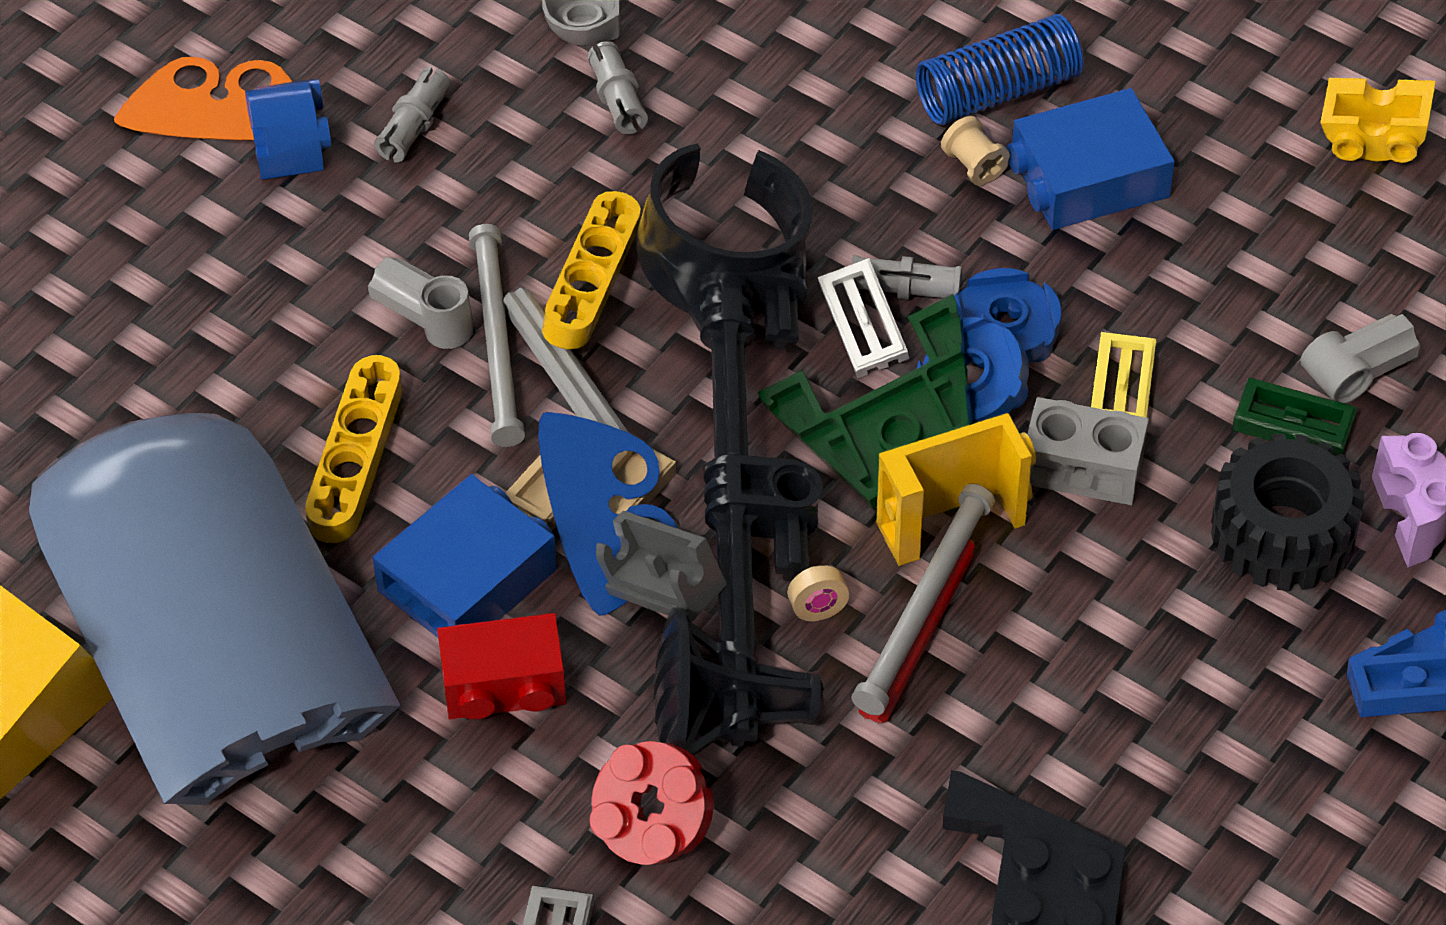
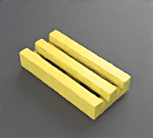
(1127, 344)

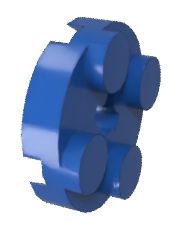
(1013, 293)
(1004, 365)

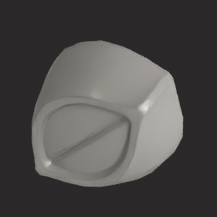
(583, 20)

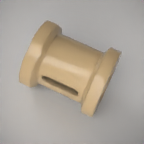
(975, 150)

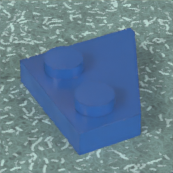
(1402, 673)

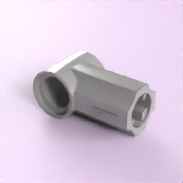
(432, 302)
(1350, 363)

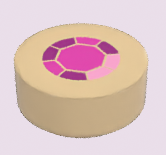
(818, 593)

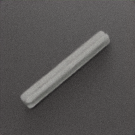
(558, 362)

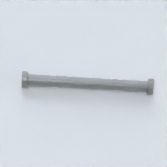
(506, 429)
(872, 695)

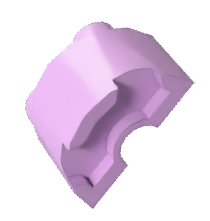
(1413, 481)

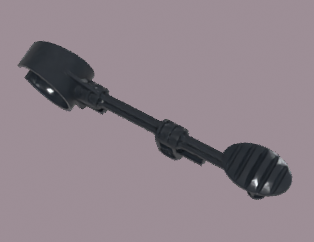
(742, 491)

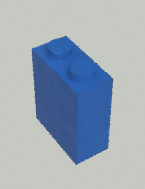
(1091, 159)
(465, 559)

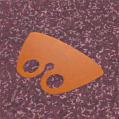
(170, 110)

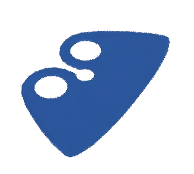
(579, 485)

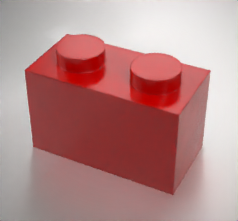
(502, 666)

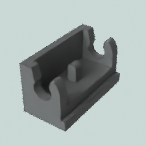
(660, 567)

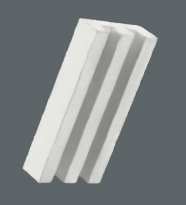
(878, 356)

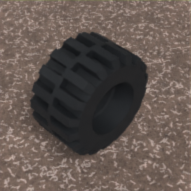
(1278, 546)

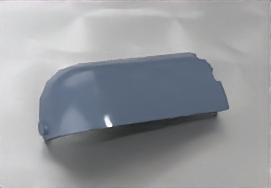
(204, 601)

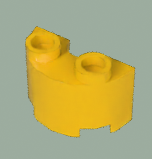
(1376, 122)

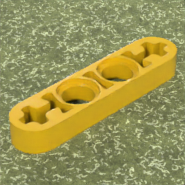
(587, 267)
(350, 447)

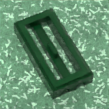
(1263, 420)

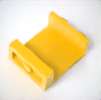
(933, 471)

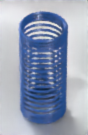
(947, 83)

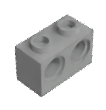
(1086, 450)

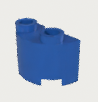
(287, 129)

